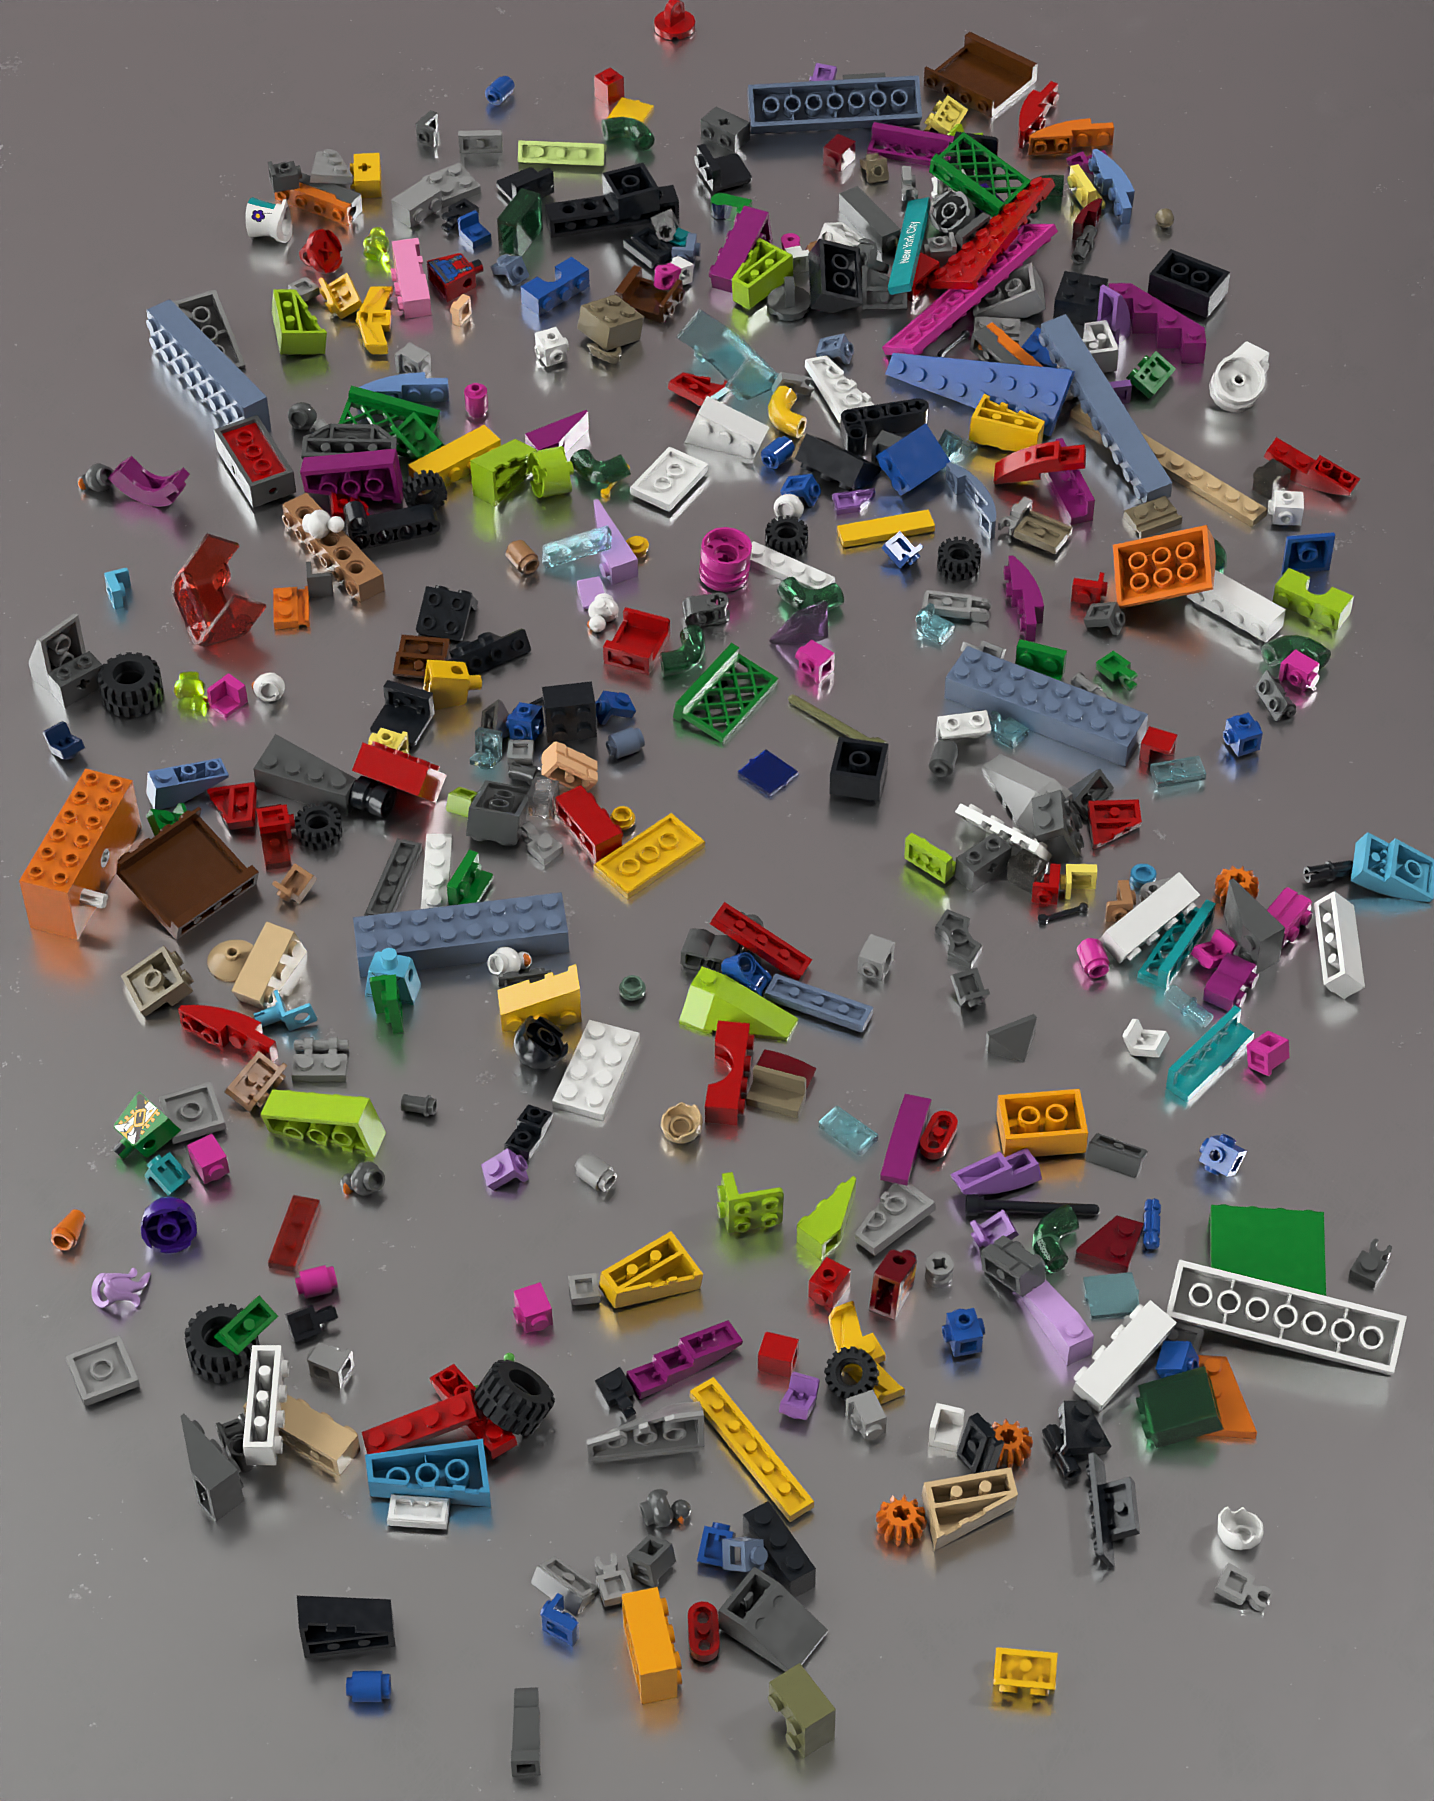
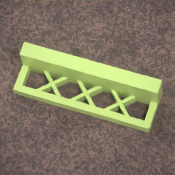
(561, 153)

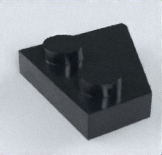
(1081, 1429)

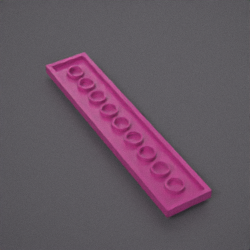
(956, 302)

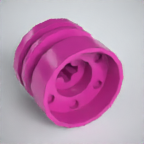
(725, 559)

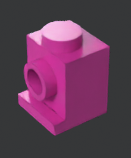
(815, 660)
(1299, 670)
(1267, 1052)

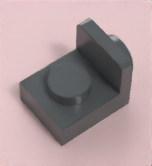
(1105, 615)

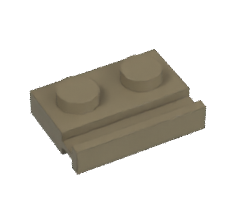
(1152, 517)
(1042, 532)

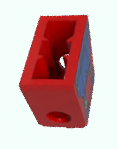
(453, 275)

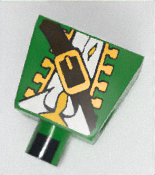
(143, 1128)

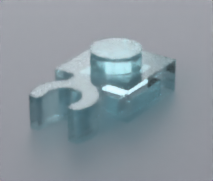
(1007, 731)

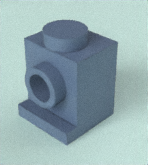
(751, 1550)

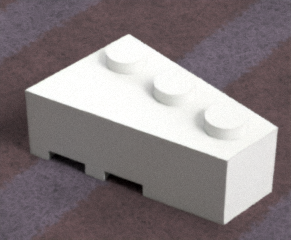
(726, 430)

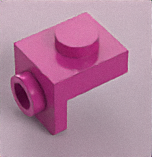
(1212, 952)

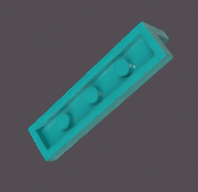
(1180, 949)
(1208, 1055)

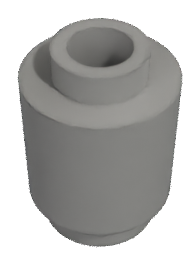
(595, 1172)

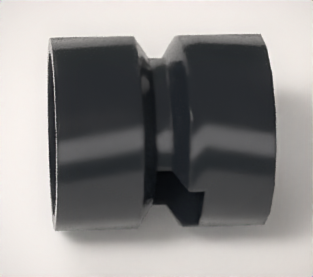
(370, 796)

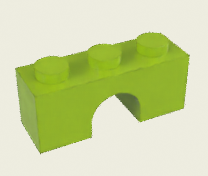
(1328, 609)

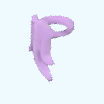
(118, 1287)

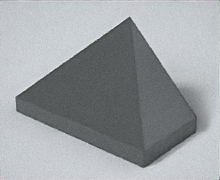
(495, 718)
(1091, 788)
(1012, 1039)

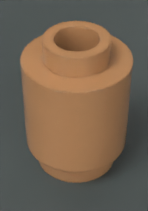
(522, 557)

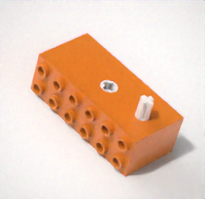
(80, 854)

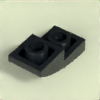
(529, 1131)

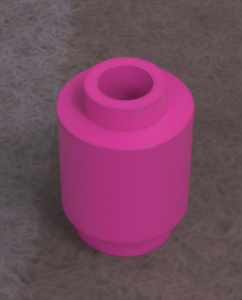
(476, 400)
(1093, 957)
(316, 1281)

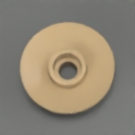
(228, 959)

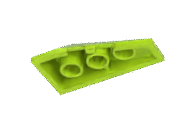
(721, 998)

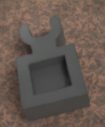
(1370, 1266)

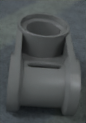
(703, 609)
(231, 1437)

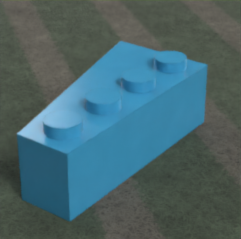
(432, 1471)

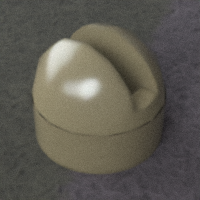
(1164, 218)

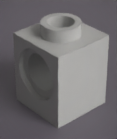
(876, 957)

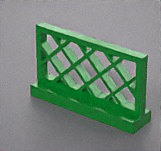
(981, 197)
(389, 407)
(707, 684)

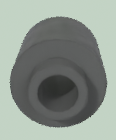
(943, 757)

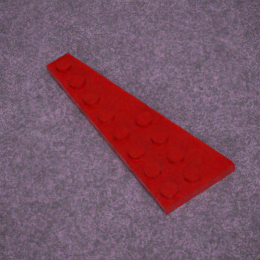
(978, 254)

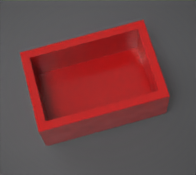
(399, 770)

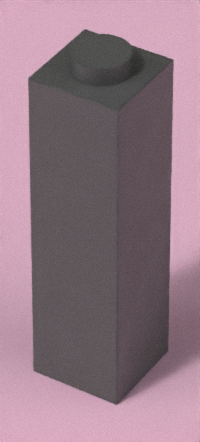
(869, 219)

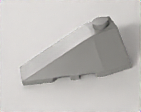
(209, 316)
(1018, 786)
(663, 1430)

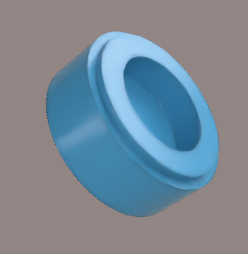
(1142, 874)

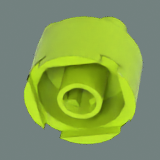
(550, 472)

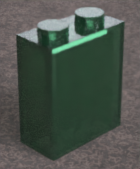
(520, 223)
(1179, 1407)

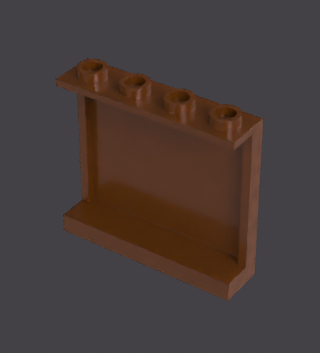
(982, 75)
(185, 874)

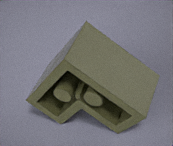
(806, 1709)

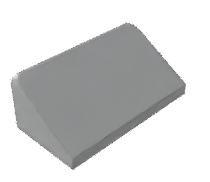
(557, 1577)

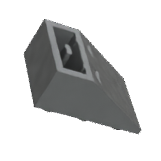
(213, 1474)
(770, 1621)

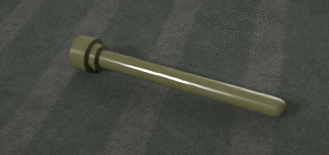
(830, 720)

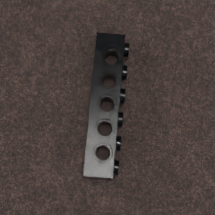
(596, 214)

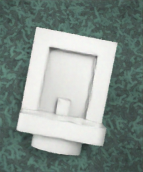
(1144, 1042)

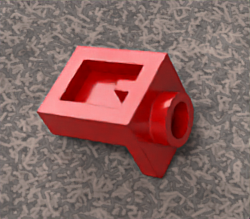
(275, 819)
(1048, 890)

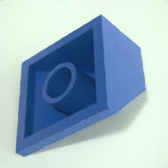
(1308, 552)

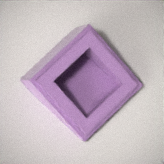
(588, 590)

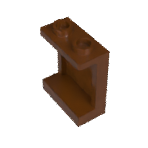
(646, 298)

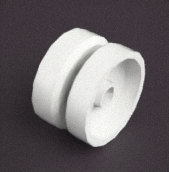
(1237, 383)

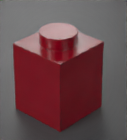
(839, 152)

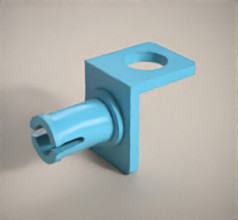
(279, 1013)

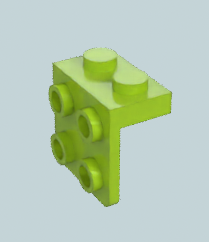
(749, 1209)

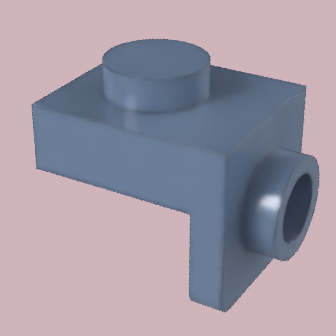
(690, 251)
(512, 267)

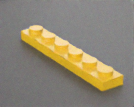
(752, 1450)

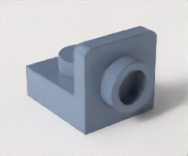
(836, 346)

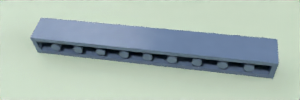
(1105, 410)

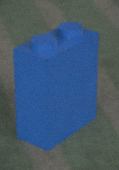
(912, 459)

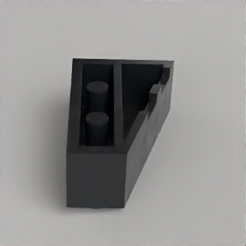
(344, 1624)

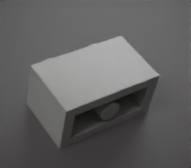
(416, 203)

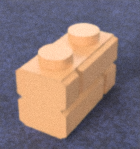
(569, 767)

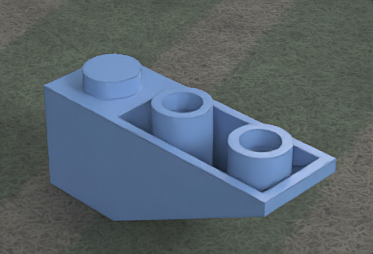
(181, 783)

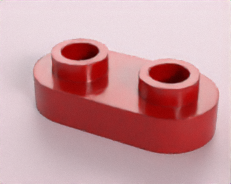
(938, 1137)
(703, 1633)

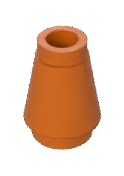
(68, 1230)

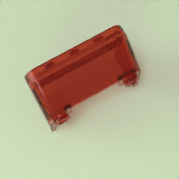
(201, 599)

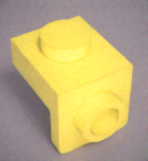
(1078, 877)

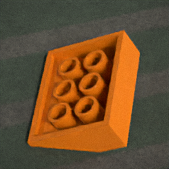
(1164, 566)

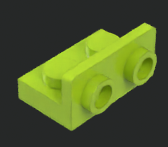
(929, 858)

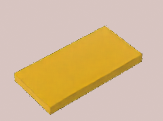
(649, 856)

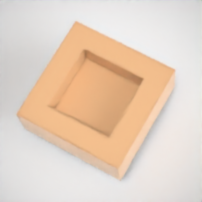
(461, 310)

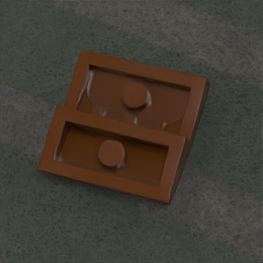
(414, 653)

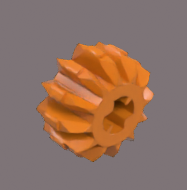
(1244, 878)
(1016, 1445)
(901, 1520)

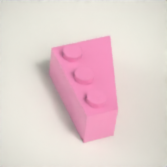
(410, 279)

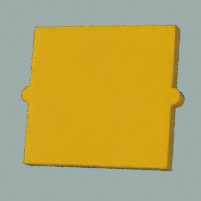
(632, 109)

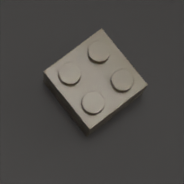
(610, 322)

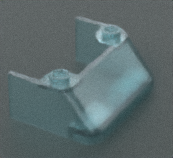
(723, 348)

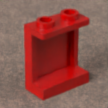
(637, 641)

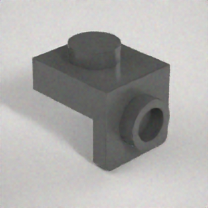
(427, 128)
(969, 988)

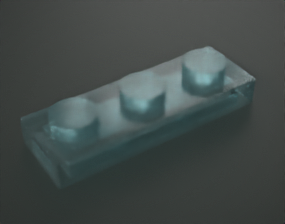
(576, 546)

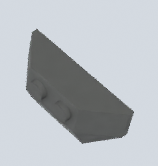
(346, 439)

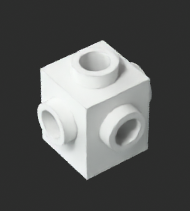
(551, 346)
(1286, 507)

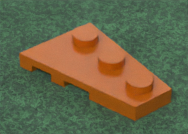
(1231, 1405)

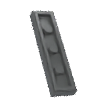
(394, 877)

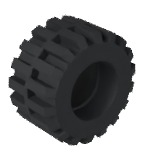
(130, 684)
(213, 1361)
(514, 1397)

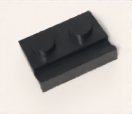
(648, 247)
(979, 1446)

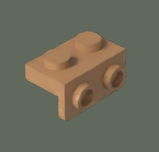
(255, 1080)

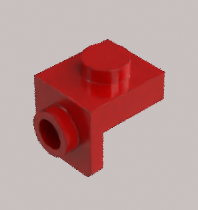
(1088, 590)

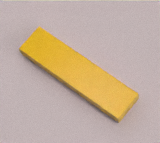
(885, 528)

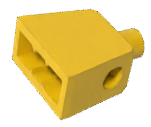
(449, 683)

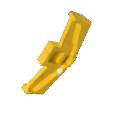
(374, 319)
(847, 1333)

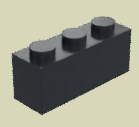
(785, 1556)

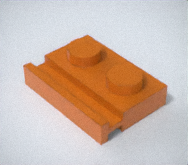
(291, 607)

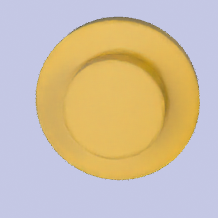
(638, 545)
(623, 817)

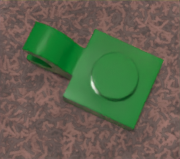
(1115, 667)

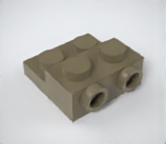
(158, 981)

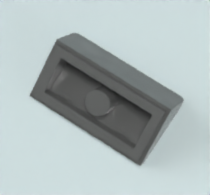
(1115, 1155)

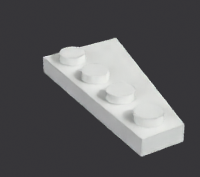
(835, 387)
(1012, 836)

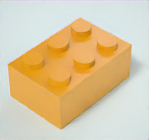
(1042, 1123)
(651, 1645)

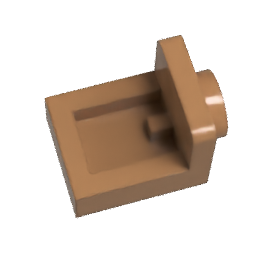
(295, 884)
(1125, 900)

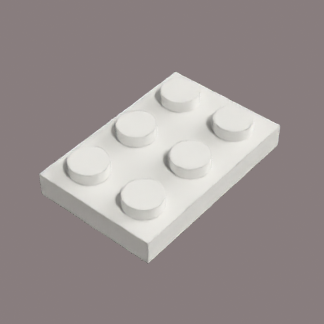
(669, 479)

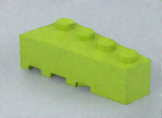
(325, 1119)

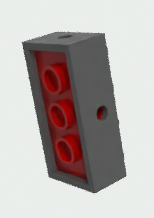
(255, 461)

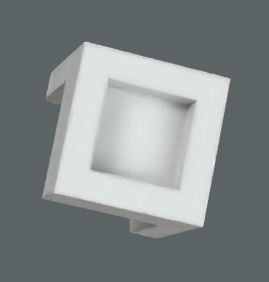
(946, 1427)

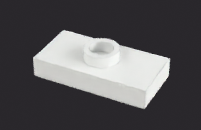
(418, 1511)

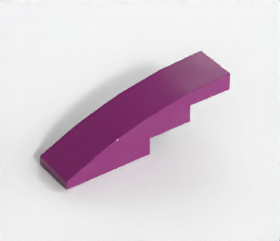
(905, 1139)
(686, 1359)

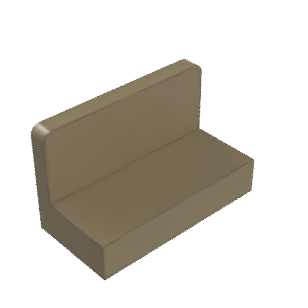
(777, 1091)

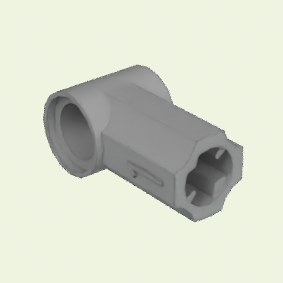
(665, 225)

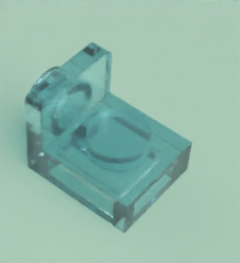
(933, 626)

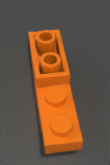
(1069, 134)

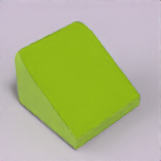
(460, 801)

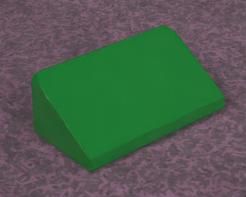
(246, 1325)

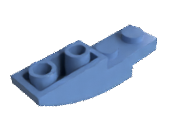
(1114, 183)
(411, 387)

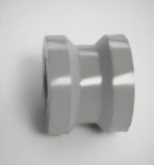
(942, 1276)

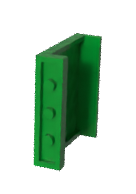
(1270, 1245)

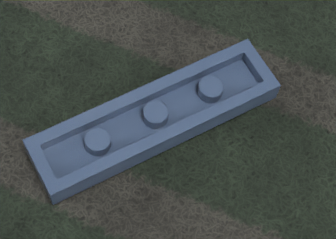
(819, 1003)

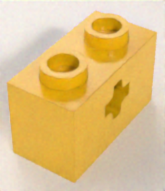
(366, 175)

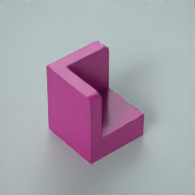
(227, 695)

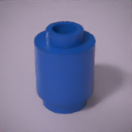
(499, 90)
(777, 452)
(368, 1686)

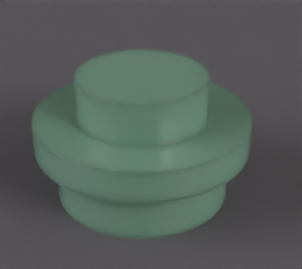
(632, 988)

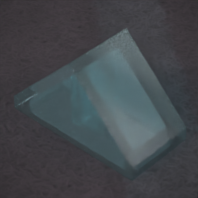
(955, 446)

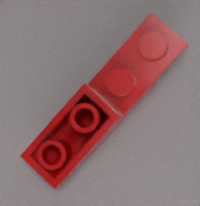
(1034, 110)
(1037, 459)
(1312, 473)
(224, 1025)
(495, 1439)

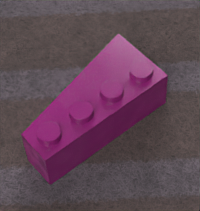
(747, 228)
(355, 474)

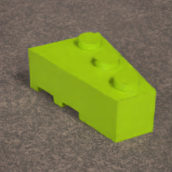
(500, 471)

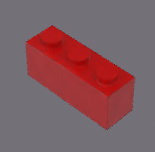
(588, 822)

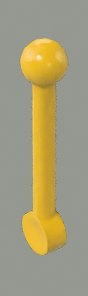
(605, 493)

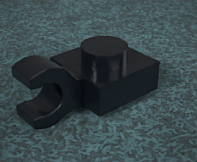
(457, 210)
(306, 1322)
(617, 1390)

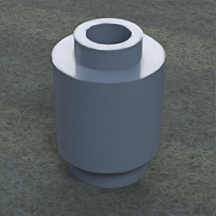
(625, 742)

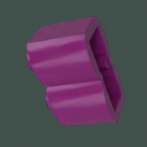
(1230, 982)

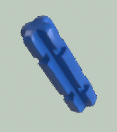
(1151, 1224)

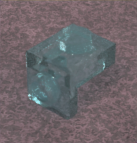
(487, 748)

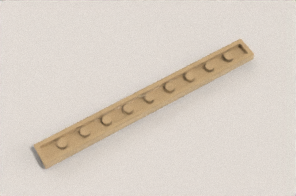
(1196, 479)

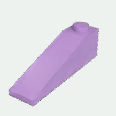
(618, 562)
(1060, 1323)

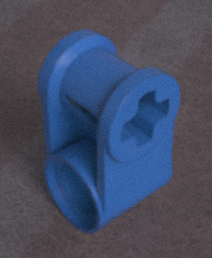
(746, 971)

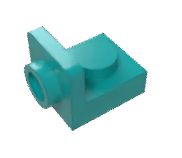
(167, 1173)

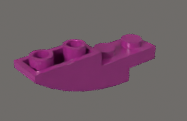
(1025, 596)

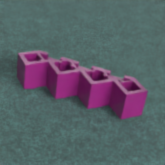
(1170, 327)

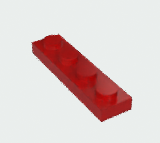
(760, 941)
(422, 1424)

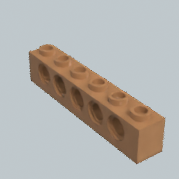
(335, 552)

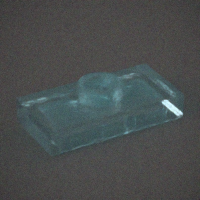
(1178, 771)
(848, 1130)

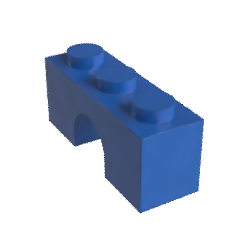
(542, 296)

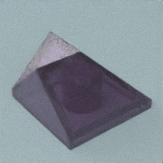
(804, 625)

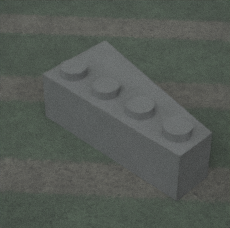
(302, 776)

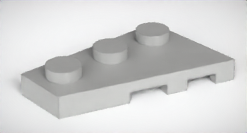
(330, 169)
(895, 1215)

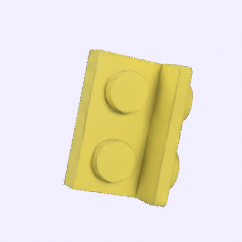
(946, 115)

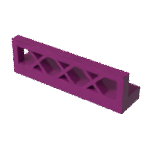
(907, 139)
(1072, 494)

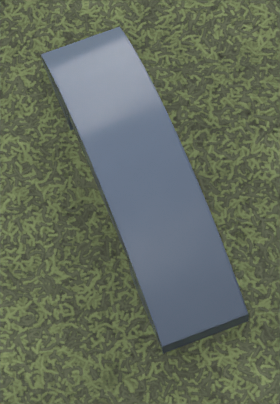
(965, 482)

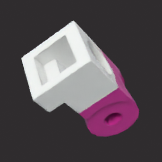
(791, 244)
(667, 275)

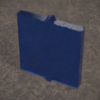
(767, 773)

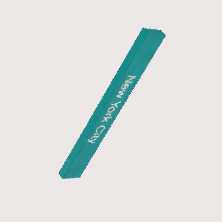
(909, 246)

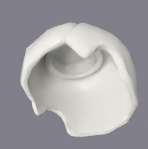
(1239, 1529)

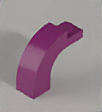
(145, 486)

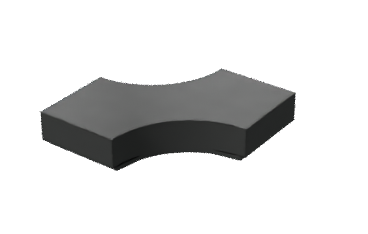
(962, 947)

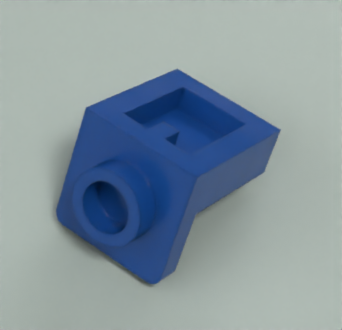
(472, 231)
(802, 486)
(711, 1544)
(559, 1624)

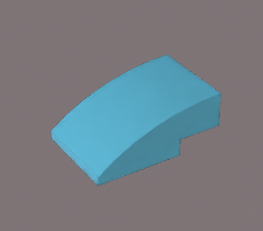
(1393, 869)

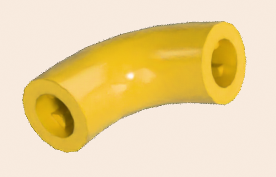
(781, 415)

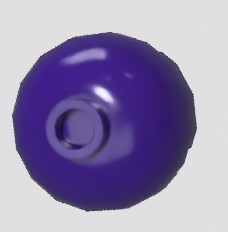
(169, 1225)

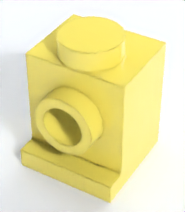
(391, 739)

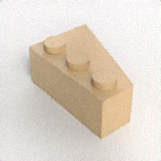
(268, 966)
(966, 1502)

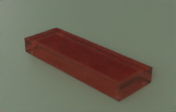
(275, 849)
(294, 1233)

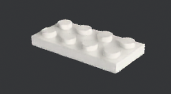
(596, 1070)

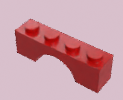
(723, 1098)

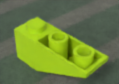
(825, 1226)

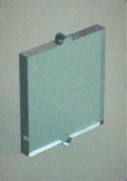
(1111, 1295)

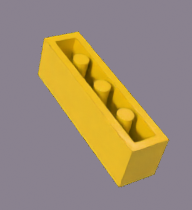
(454, 458)

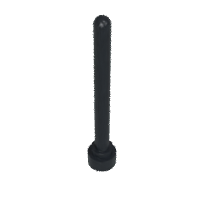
(977, 1205)

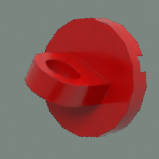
(674, 21)
(322, 251)

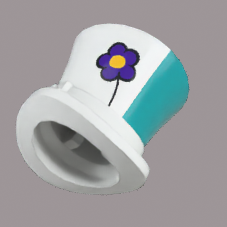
(268, 220)

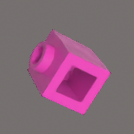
(208, 1159)
(532, 1308)

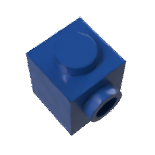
(1176, 1358)

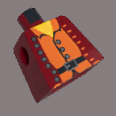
(895, 1269)

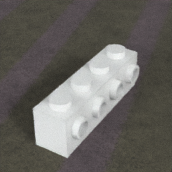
(1241, 607)
(1149, 918)
(1339, 945)
(1124, 1356)
(263, 1406)

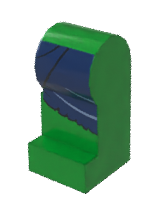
(727, 206)

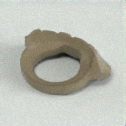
(611, 357)

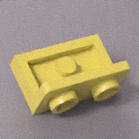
(1082, 187)

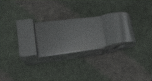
(526, 1733)

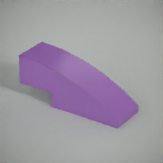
(1116, 312)
(998, 1173)

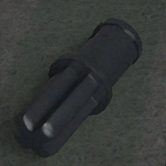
(1328, 871)
(1066, 1463)

